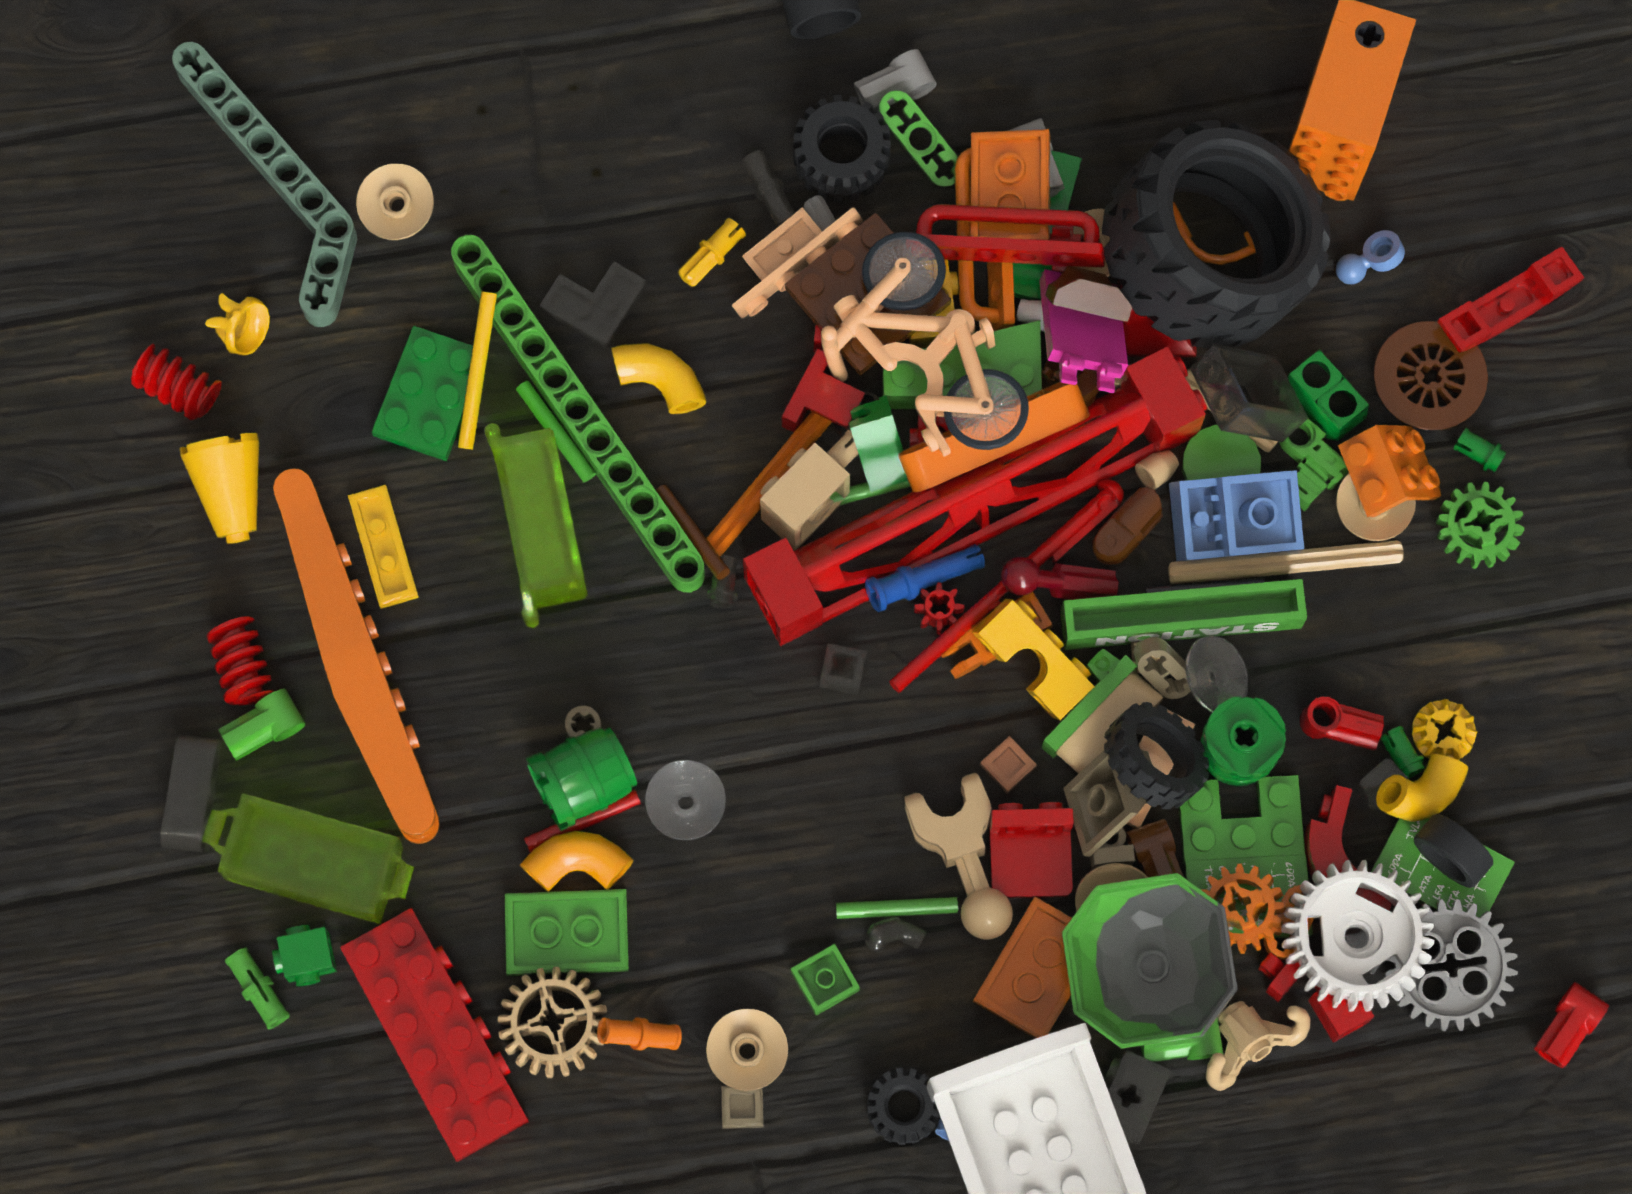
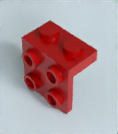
(1031, 850)

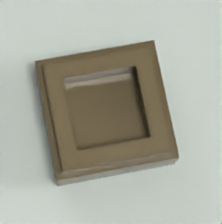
(742, 1108)

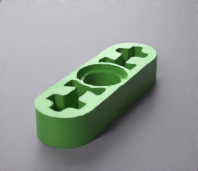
(911, 108)

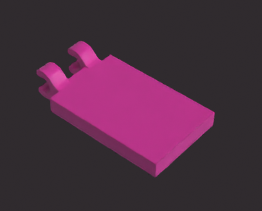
(1082, 341)

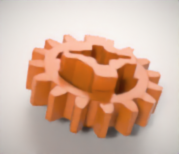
(1254, 901)

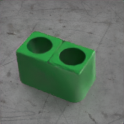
(1320, 414)

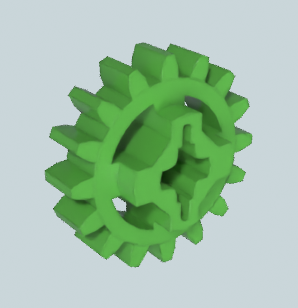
(1476, 508)

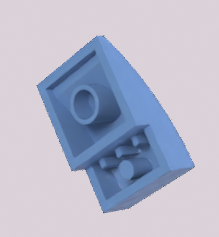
(1236, 515)

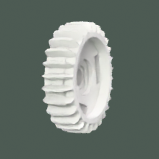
(1387, 932)

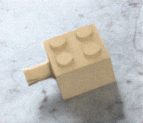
(801, 497)

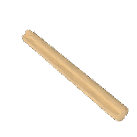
(1285, 562)

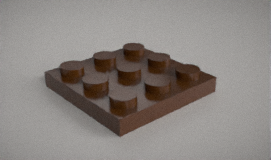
(839, 275)

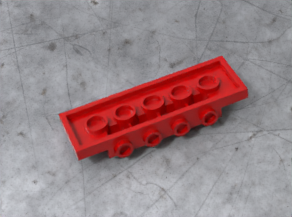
(435, 1034)

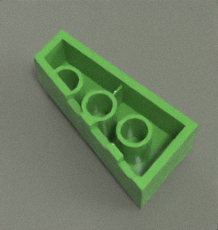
(1015, 354)

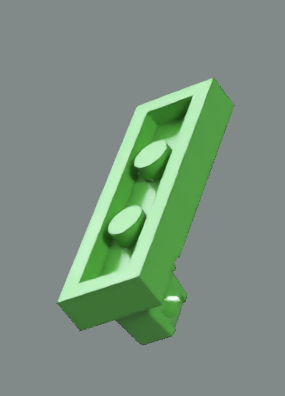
(1109, 674)

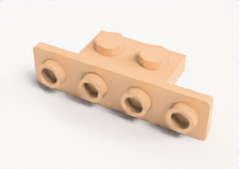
(787, 253)

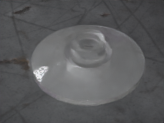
(1215, 672)
(681, 780)

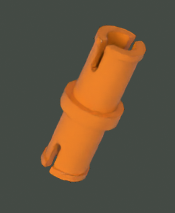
(639, 1034)

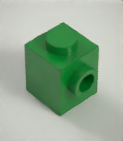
(304, 955)

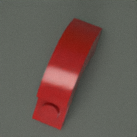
(1324, 841)

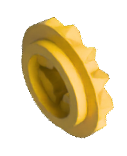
(1426, 733)

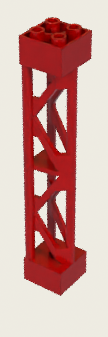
(1150, 401)

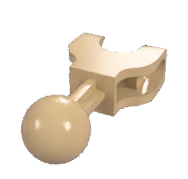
(959, 842)

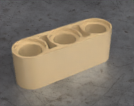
(1089, 738)

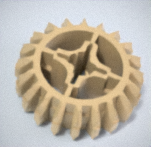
(535, 1028)

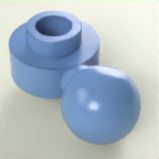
(1353, 268)

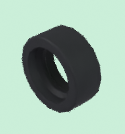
(1453, 850)

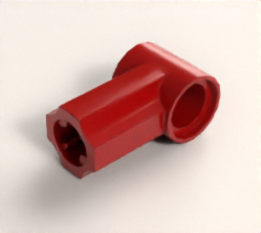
(1345, 724)
(1575, 1018)

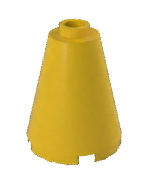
(226, 482)

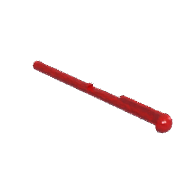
(1054, 547)

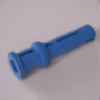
(908, 582)

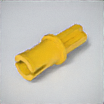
(711, 252)

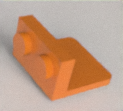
(1389, 467)

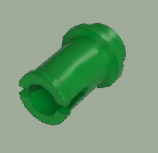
(1480, 450)
(1403, 752)

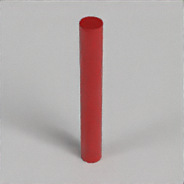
(617, 807)

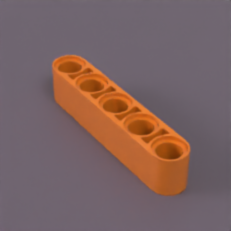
(1049, 413)

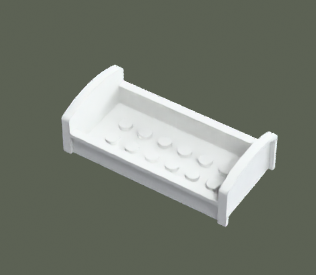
(1036, 1121)

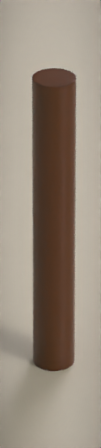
(695, 535)

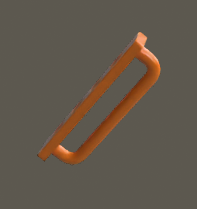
(1000, 275)

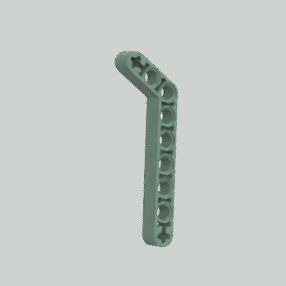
(272, 166)

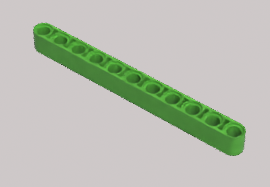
(581, 430)

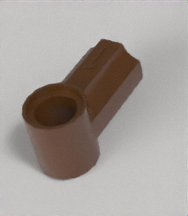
(1154, 848)

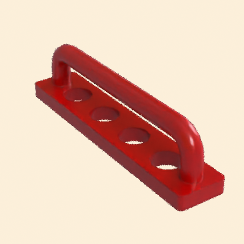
(1009, 250)

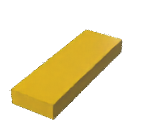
(383, 546)

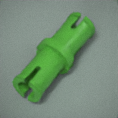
(245, 967)

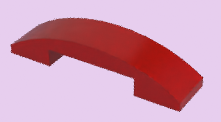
(1511, 302)

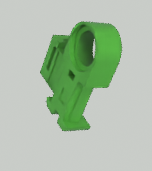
(1321, 464)

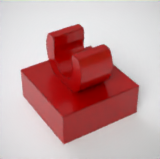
(1280, 974)

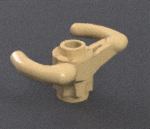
(1251, 1040)

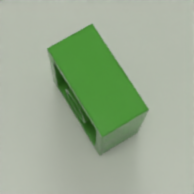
(825, 979)

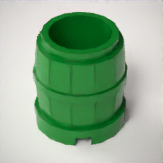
(1243, 764)
(582, 775)

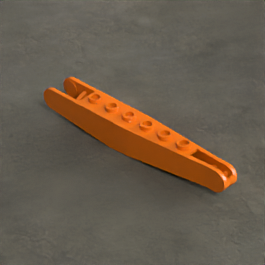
(351, 660)

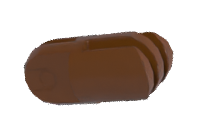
(1127, 527)

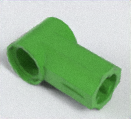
(272, 719)
(1192, 1048)

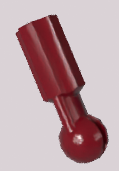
(1064, 581)

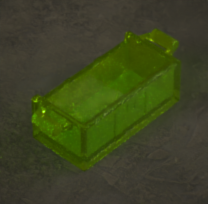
(538, 519)
(310, 858)

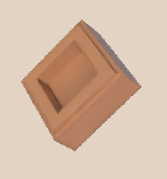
(1008, 764)

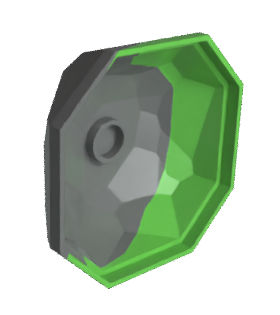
(1149, 960)

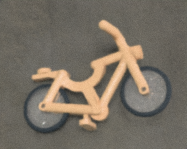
(903, 274)

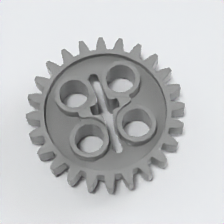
(1455, 1001)

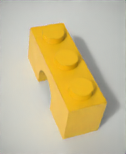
(1059, 681)

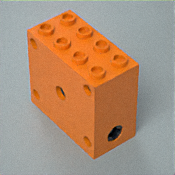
(1350, 96)

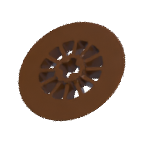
(1421, 336)

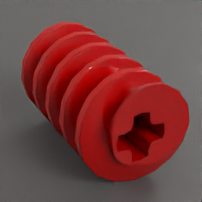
(173, 384)
(237, 661)

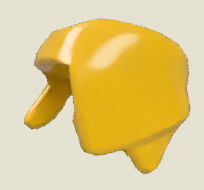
(243, 326)

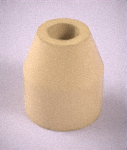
(1157, 468)

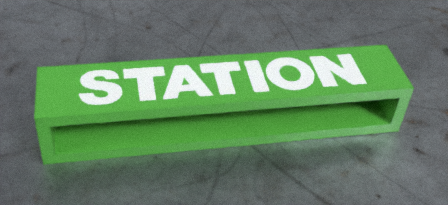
(1183, 614)

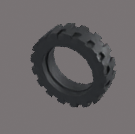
(1139, 773)

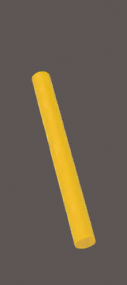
(477, 370)

